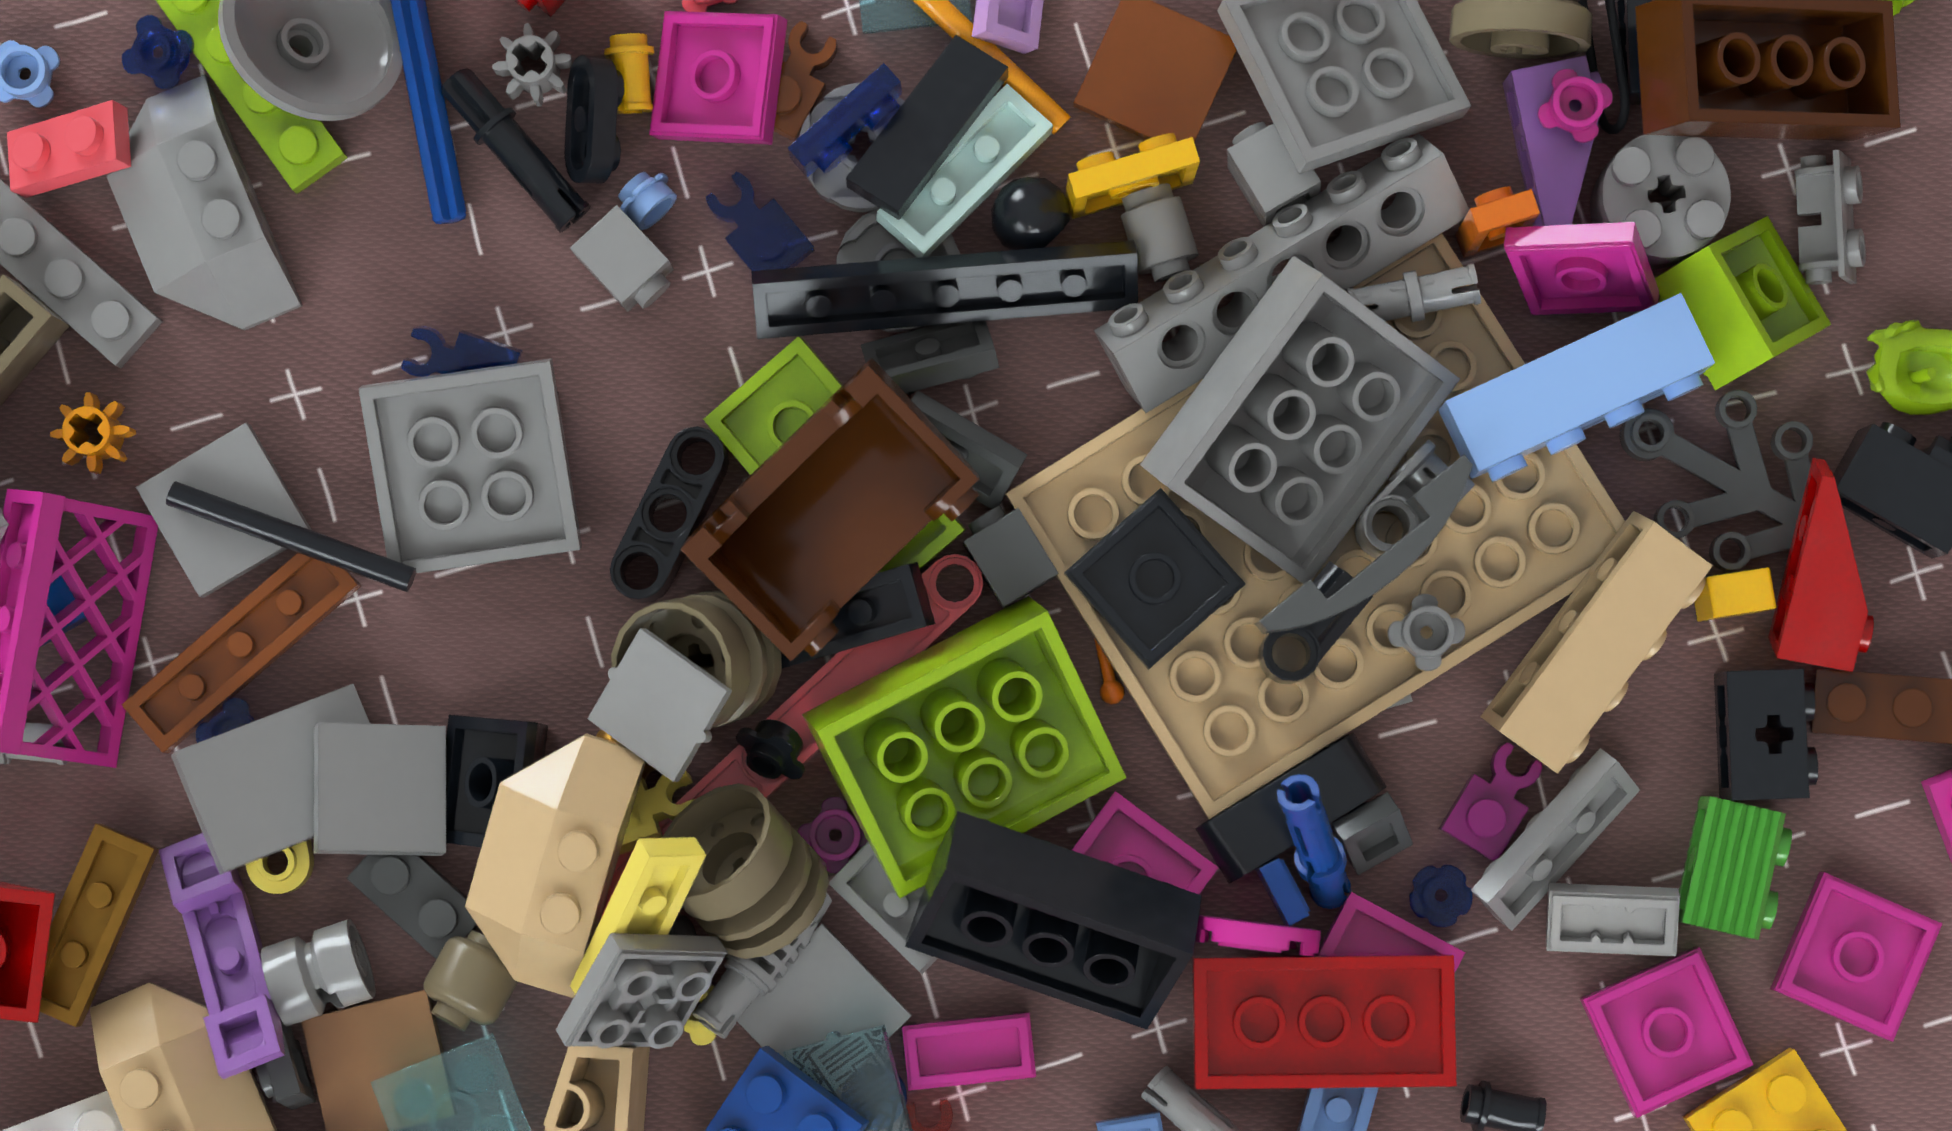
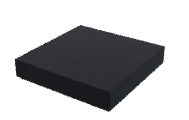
(1154, 578)

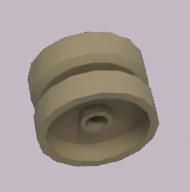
(1521, 28)

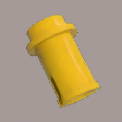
(630, 57)

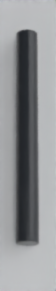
(291, 536)

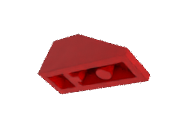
(1821, 597)

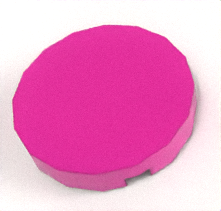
(1257, 935)

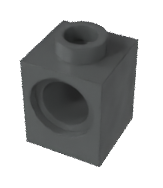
(1008, 555)

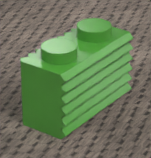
(1733, 867)

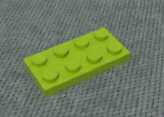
(778, 402)

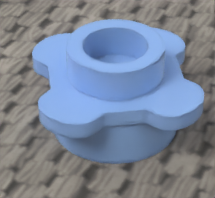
(40, 63)

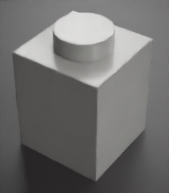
(1268, 173)
(624, 260)

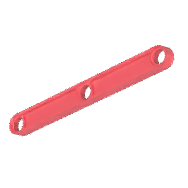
(837, 676)

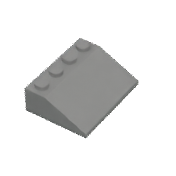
(1300, 420)

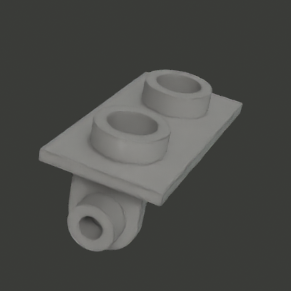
(1835, 243)

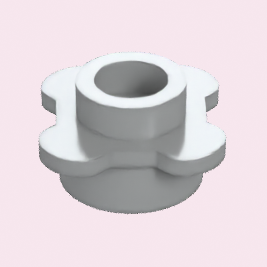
(1444, 632)

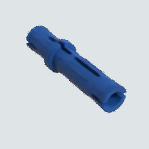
(1318, 854)

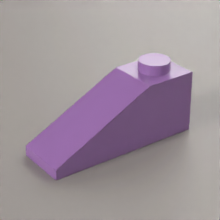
(1548, 158)

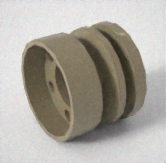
(715, 626)
(757, 874)

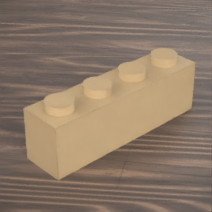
(1597, 642)

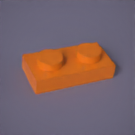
(1494, 211)

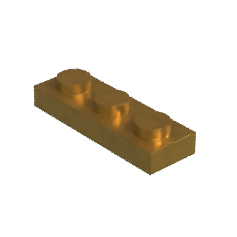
(92, 920)

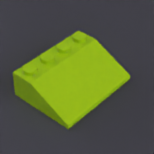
(967, 727)

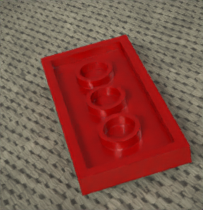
(1324, 1022)

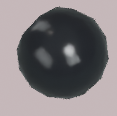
(1029, 213)

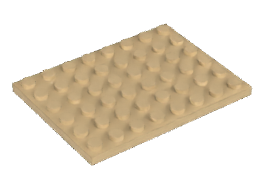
(1492, 566)

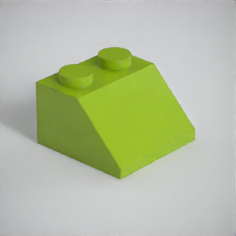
(1745, 300)

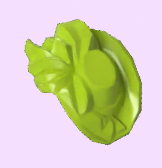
(1913, 367)

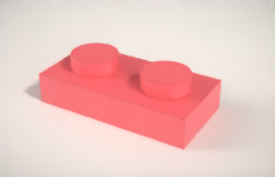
(69, 149)

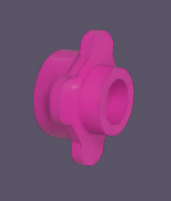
(1590, 95)

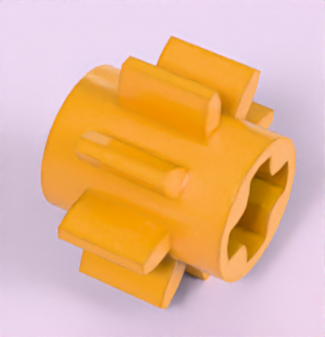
(77, 439)

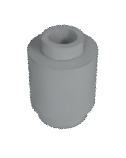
(1159, 231)

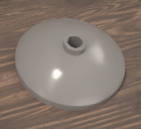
(345, 45)

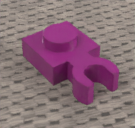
(1485, 811)

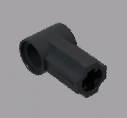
(1316, 637)

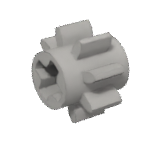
(534, 48)

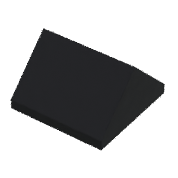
(477, 760)

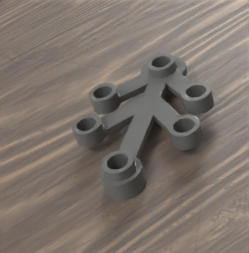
(1744, 487)

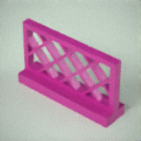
(28, 565)

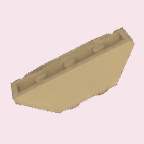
(553, 858)
(164, 1070)

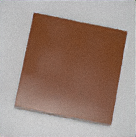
(1155, 71)

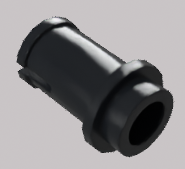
(1501, 1109)

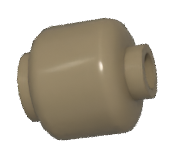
(468, 982)

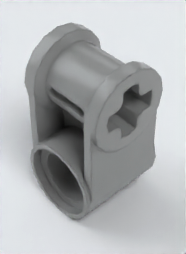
(1406, 481)

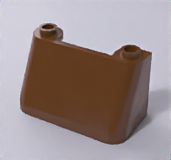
(831, 510)

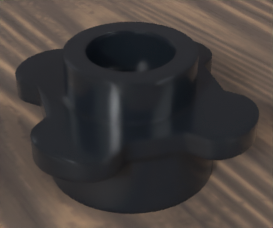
(772, 749)

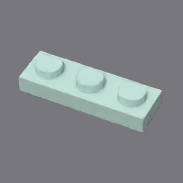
(979, 163)

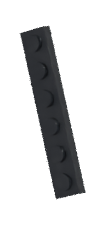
(945, 289)

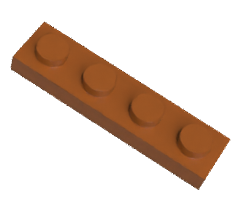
(238, 648)

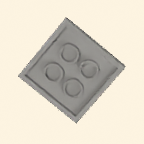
(1344, 73)
(471, 466)

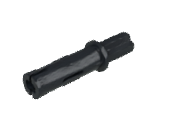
(514, 148)

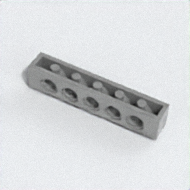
(1370, 240)

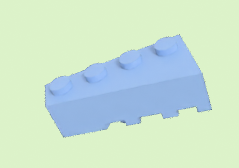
(1577, 388)

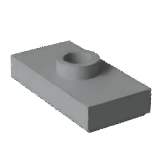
(1612, 919)

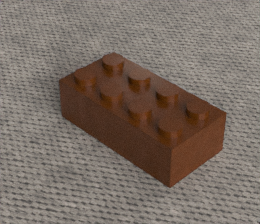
(1768, 68)

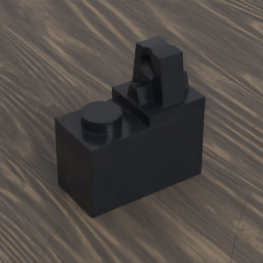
(1900, 486)

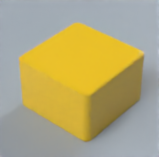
(1736, 594)

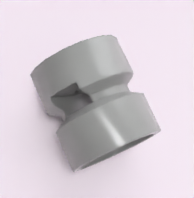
(313, 973)

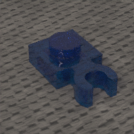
(764, 236)
(468, 354)

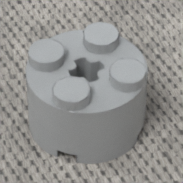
(1680, 169)

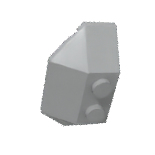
(199, 212)

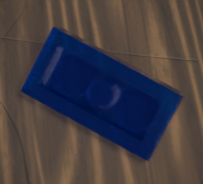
(867, 105)

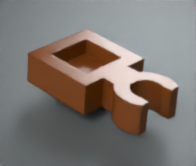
(797, 88)

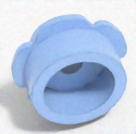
(646, 199)

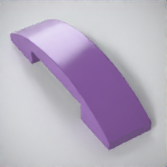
(227, 957)

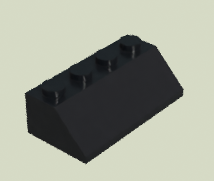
(1055, 921)

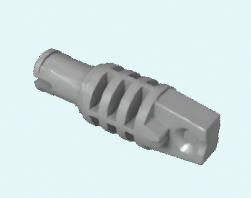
(748, 979)

